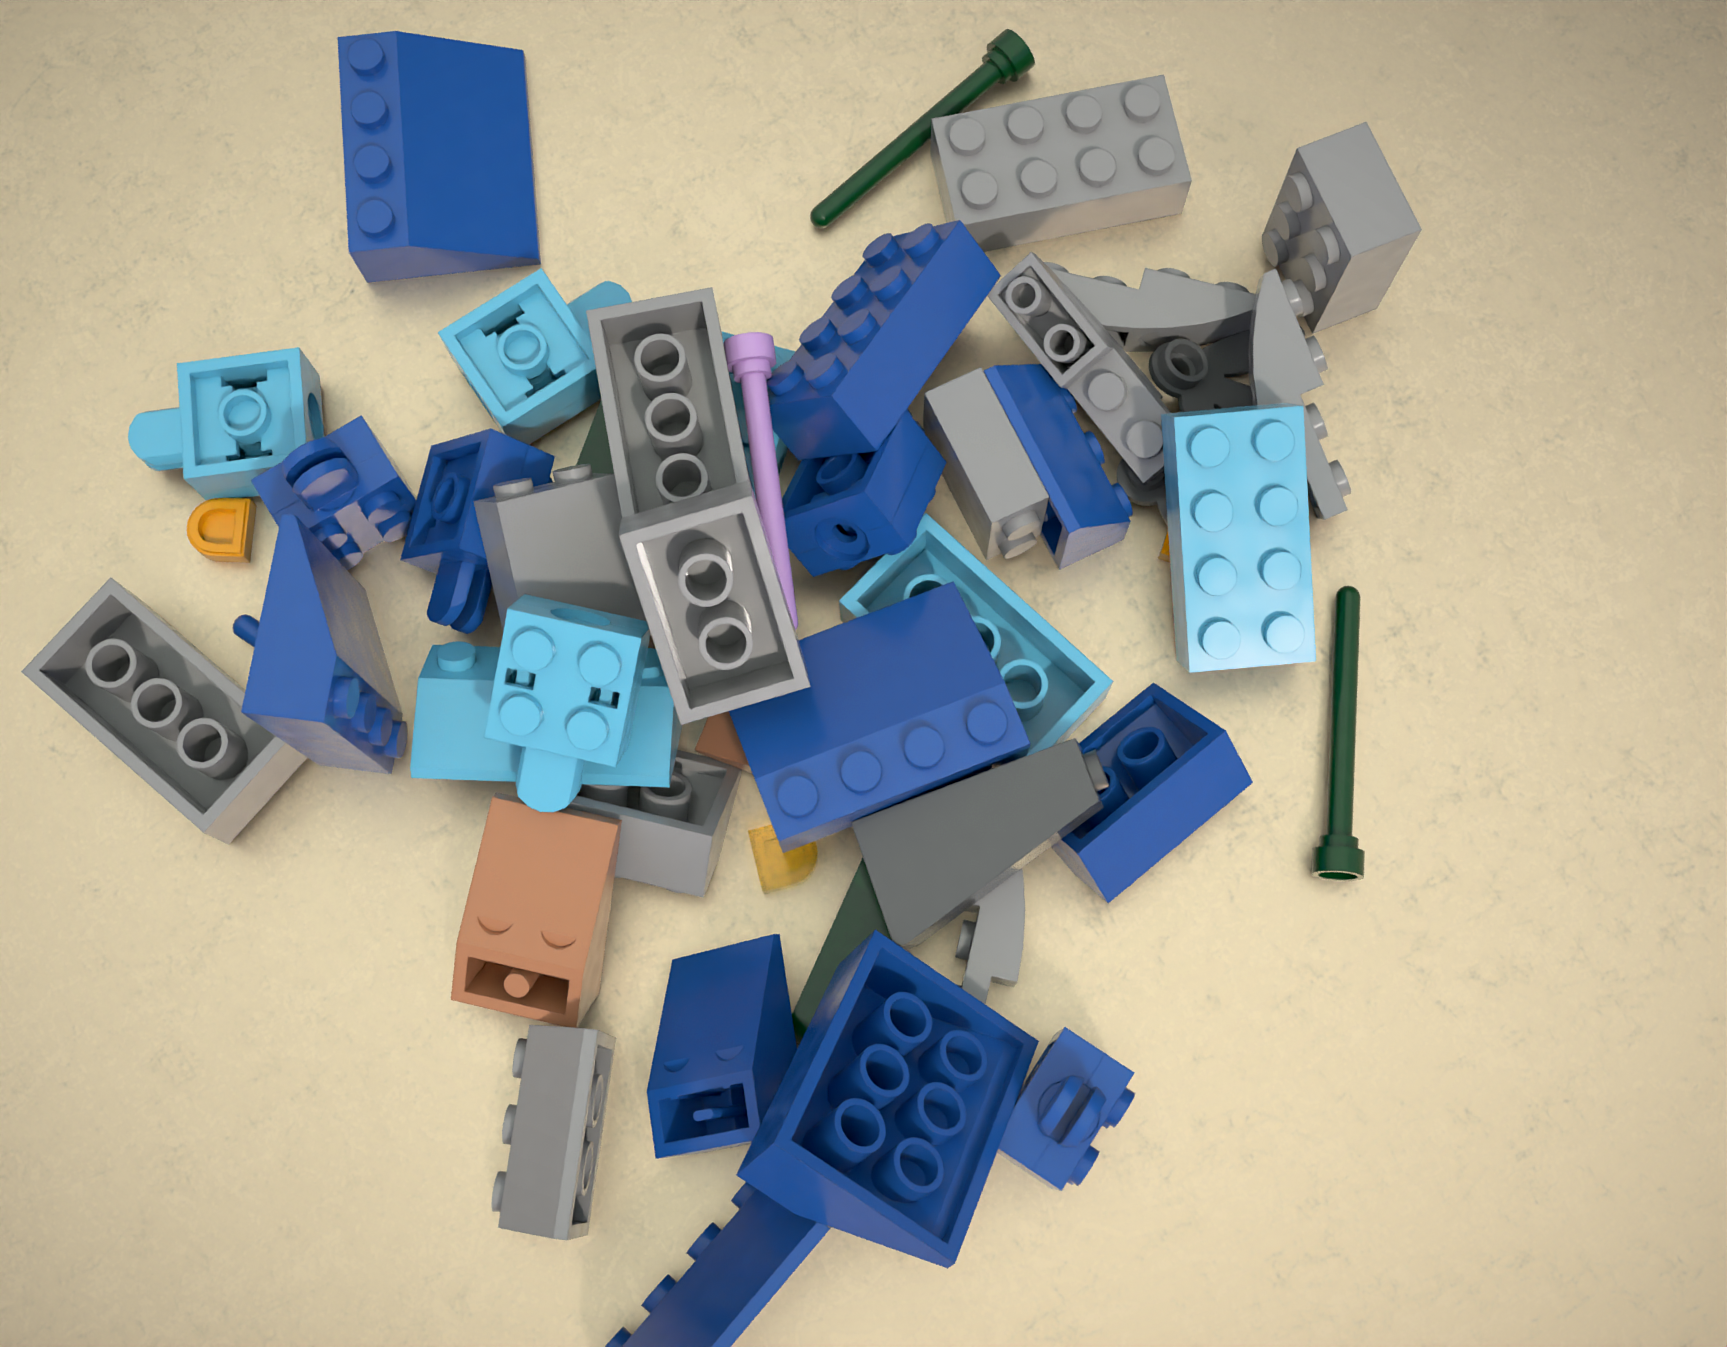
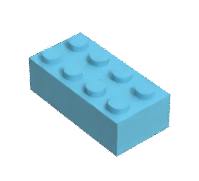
(1239, 537)
(1043, 671)

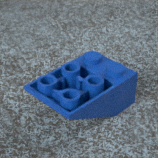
(720, 1047)

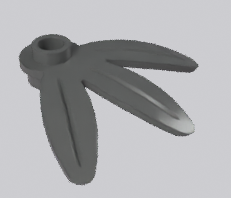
(1199, 374)

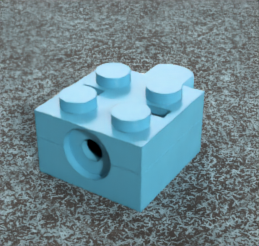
(531, 354)
(232, 420)
(559, 693)

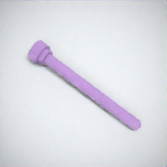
(751, 360)

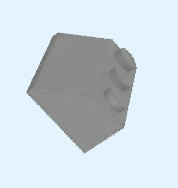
(671, 832)
(554, 1131)

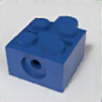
(341, 491)
(861, 502)
(445, 525)
(1063, 1108)

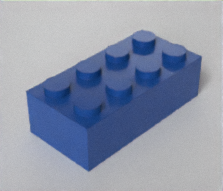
(879, 341)

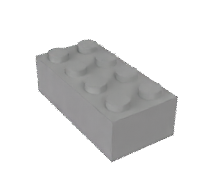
(1061, 164)
(666, 399)
(164, 711)

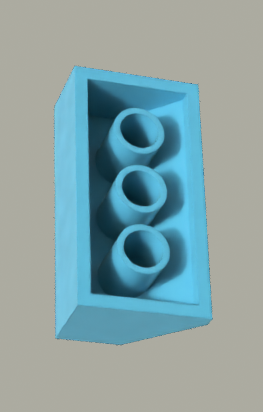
(454, 711)

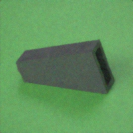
(968, 838)

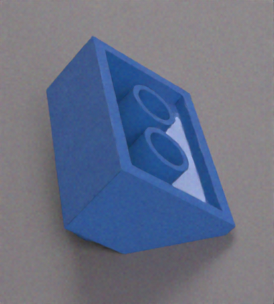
(1082, 505)
(1165, 780)

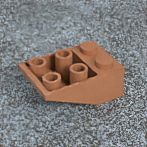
(537, 912)

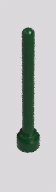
(1005, 60)
(1338, 851)

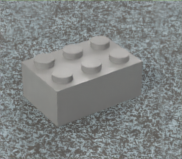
(1340, 227)
(714, 602)

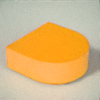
(223, 529)

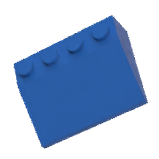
(436, 156)
(321, 663)
(889, 716)
(892, 1106)
(731, 1276)

